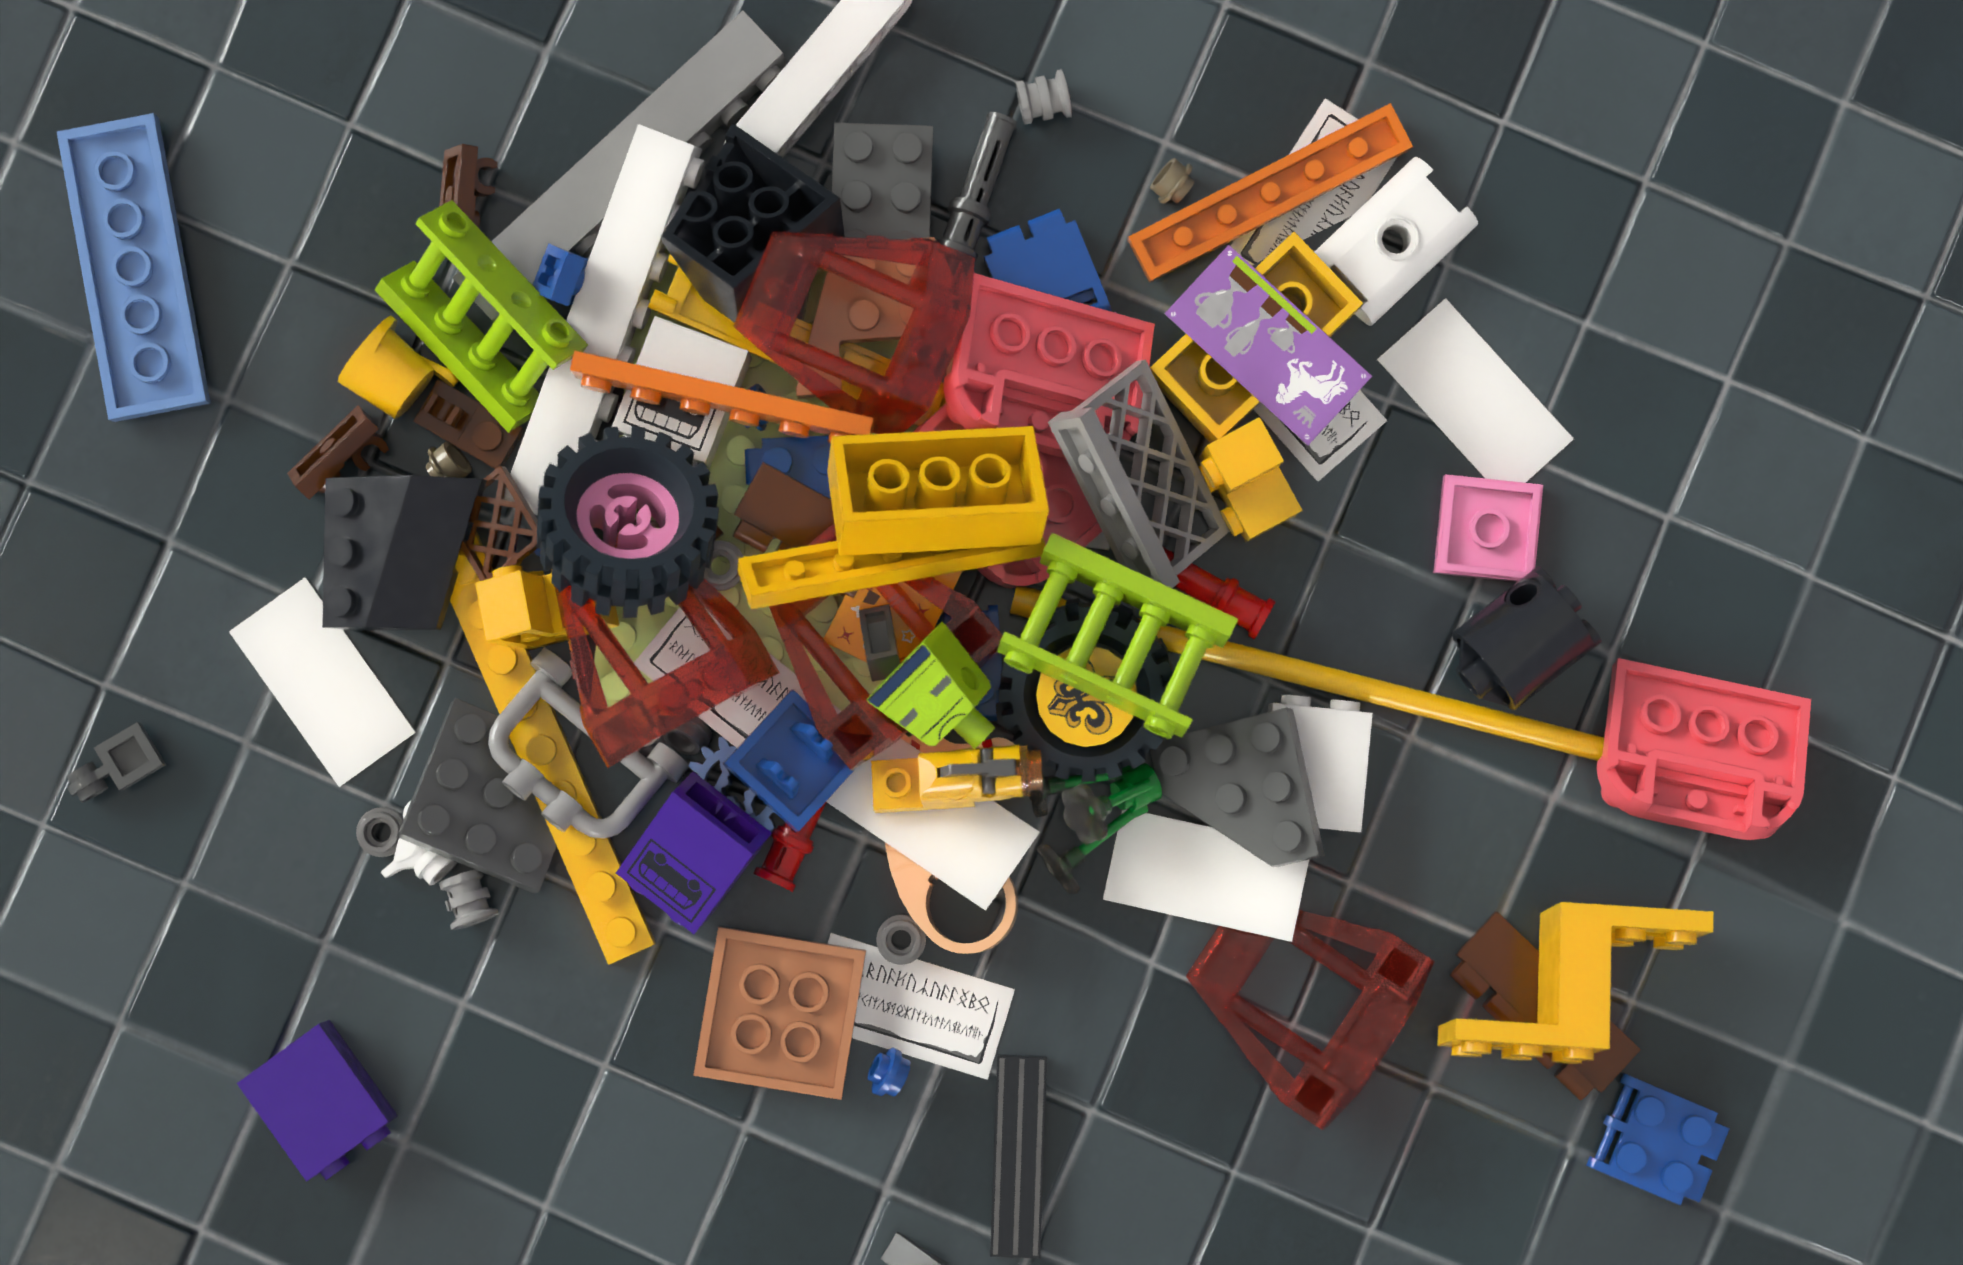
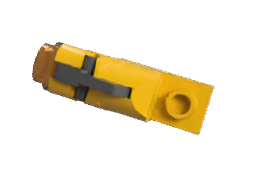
(955, 778)

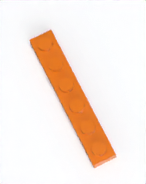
(1270, 192)
(701, 395)

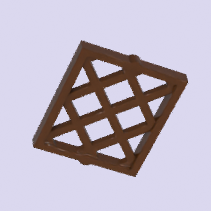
(522, 508)

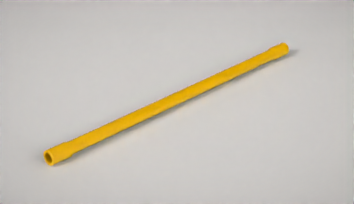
(1370, 690)

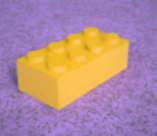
(1204, 388)
(936, 490)

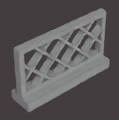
(1117, 498)

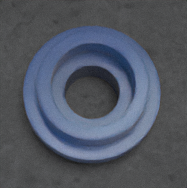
(888, 1072)

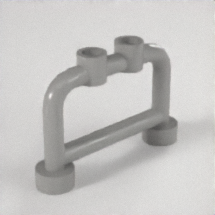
(526, 779)

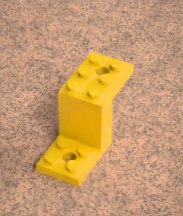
(1575, 981)

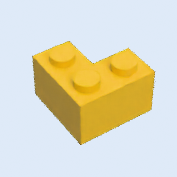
(1249, 480)
(523, 609)

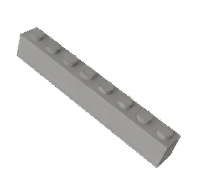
(687, 106)

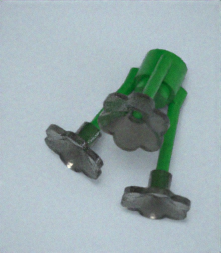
(1088, 813)

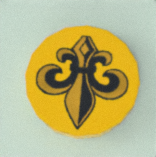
(1077, 715)

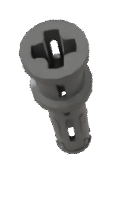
(970, 209)

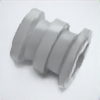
(1044, 98)
(467, 899)

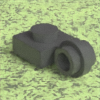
(124, 757)

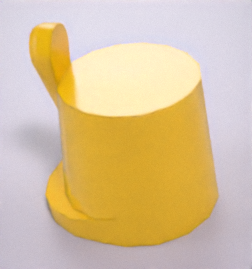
(390, 371)

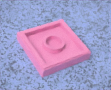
(1487, 528)

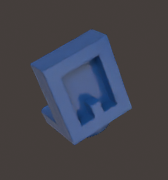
(560, 275)

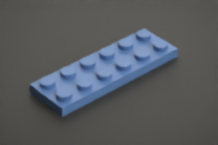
(133, 267)

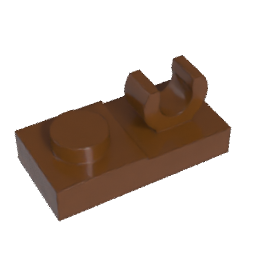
(461, 179)
(467, 425)
(334, 449)

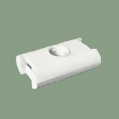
(1428, 231)

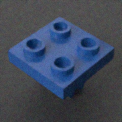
(789, 762)

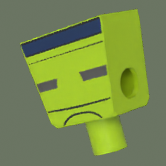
(936, 691)

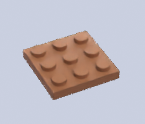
(780, 1012)

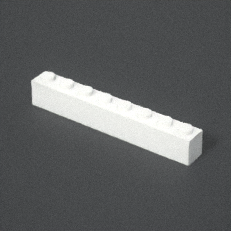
(612, 298)

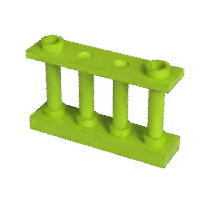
(456, 339)
(1157, 607)

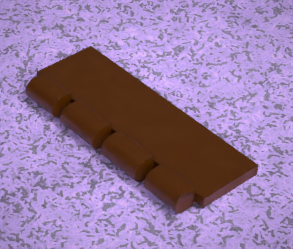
(785, 510)
(1510, 965)

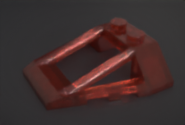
(937, 293)
(674, 698)
(861, 728)
(1342, 1069)

